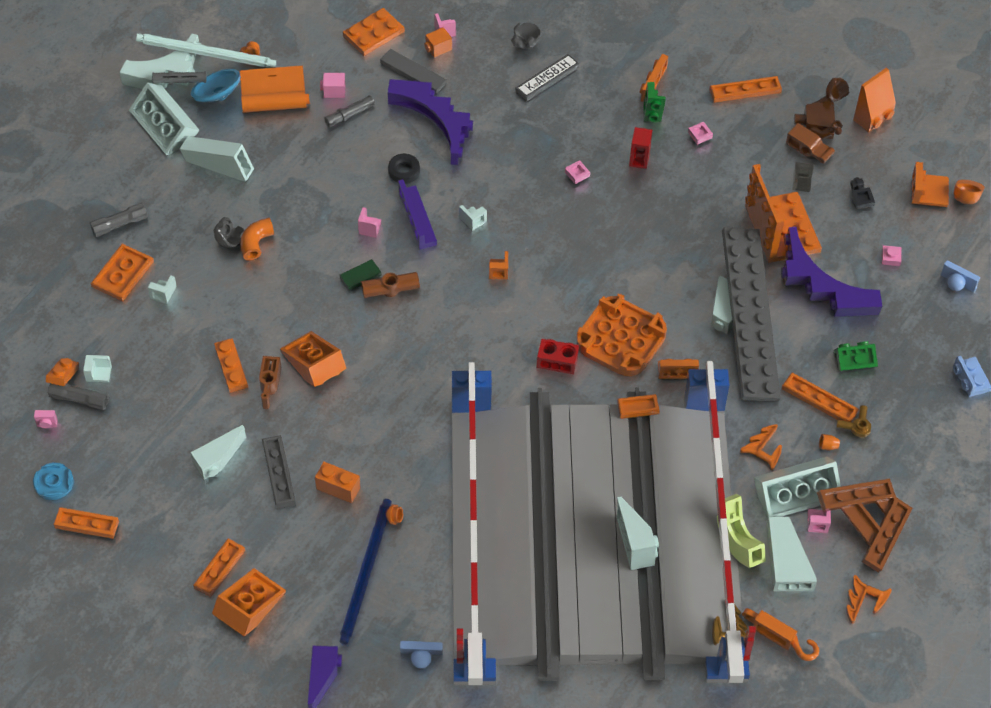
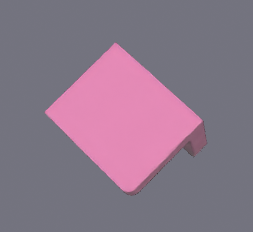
(449, 25)
(368, 225)
(819, 521)

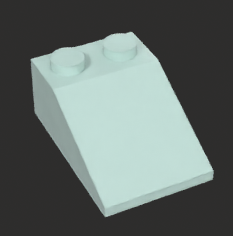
(636, 536)

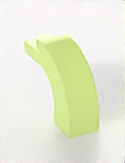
(741, 543)

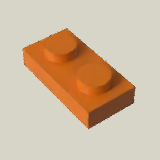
(62, 372)

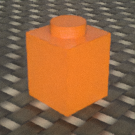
(438, 42)

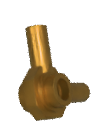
(860, 426)

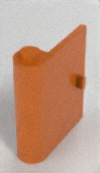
(273, 89)

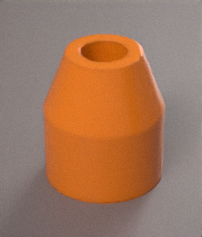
(828, 442)

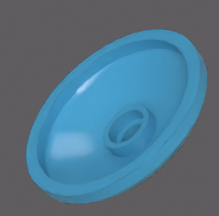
(217, 86)

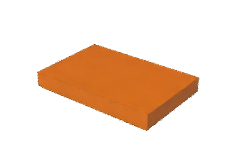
(122, 272)

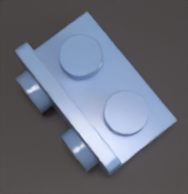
(971, 376)

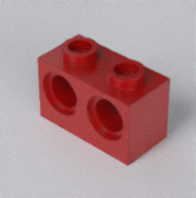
(640, 148)
(556, 360)

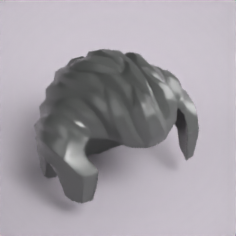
(526, 35)
(226, 234)

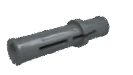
(178, 77)
(345, 113)

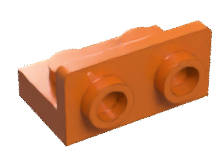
(676, 368)

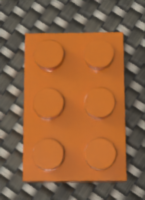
(373, 31)

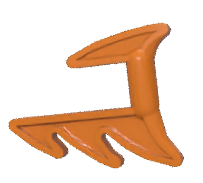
(758, 443)
(860, 590)

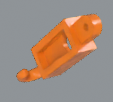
(779, 633)

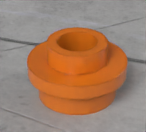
(394, 514)

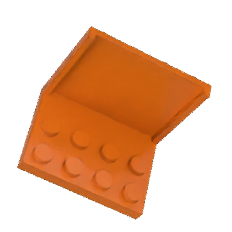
(775, 216)

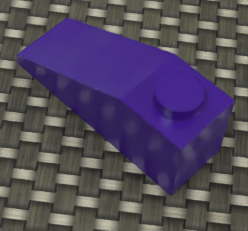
(323, 671)

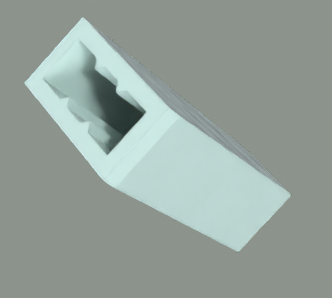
(218, 156)
(787, 557)

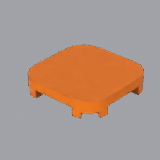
(621, 336)

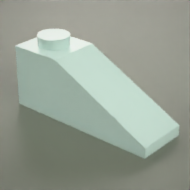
(215, 455)

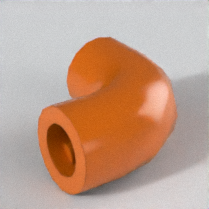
(252, 235)

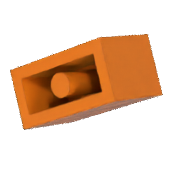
(337, 482)

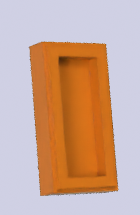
(638, 406)

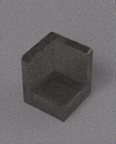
(802, 177)

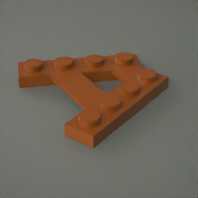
(851, 501)

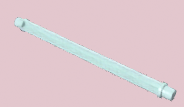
(206, 50)

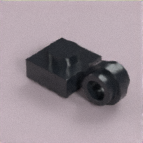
(861, 196)

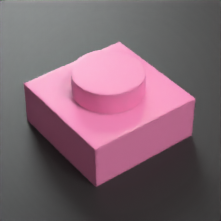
(700, 133)
(577, 172)
(891, 255)
(45, 418)

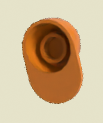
(968, 191)

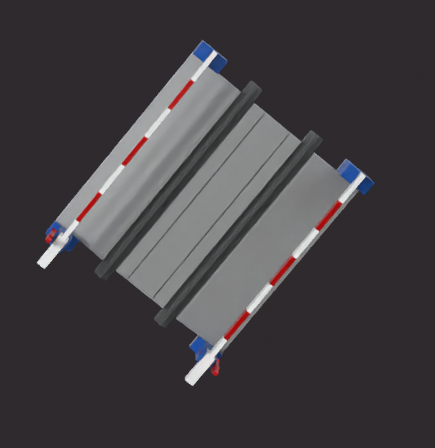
(542, 546)

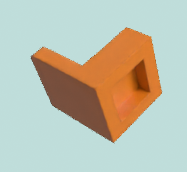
(499, 268)

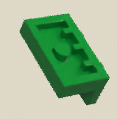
(653, 104)
(856, 357)

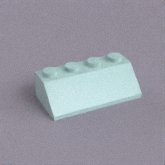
(162, 118)
(796, 486)

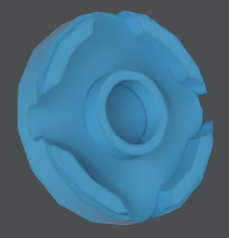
(53, 481)

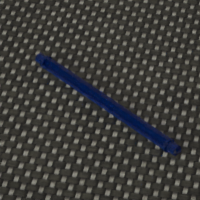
(364, 574)

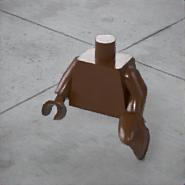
(820, 115)

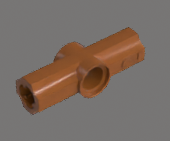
(390, 284)

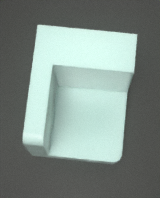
(472, 217)
(162, 290)
(97, 368)

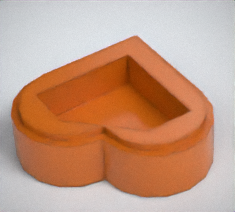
(251, 48)

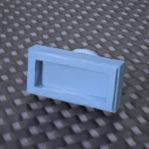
(959, 277)
(421, 651)

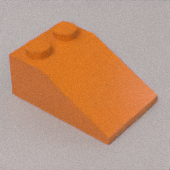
(875, 101)
(314, 358)
(247, 601)

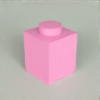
(333, 85)

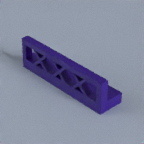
(416, 215)

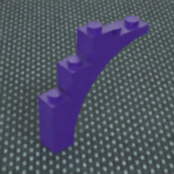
(439, 110)
(843, 298)

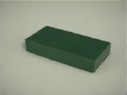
(363, 272)

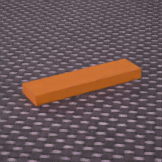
(745, 89)
(819, 398)

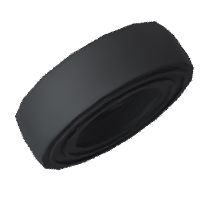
(407, 159)

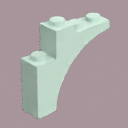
(140, 72)

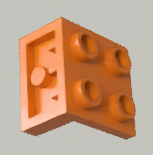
(929, 189)

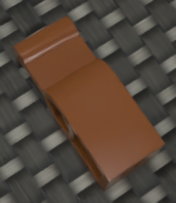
(808, 143)
(269, 378)

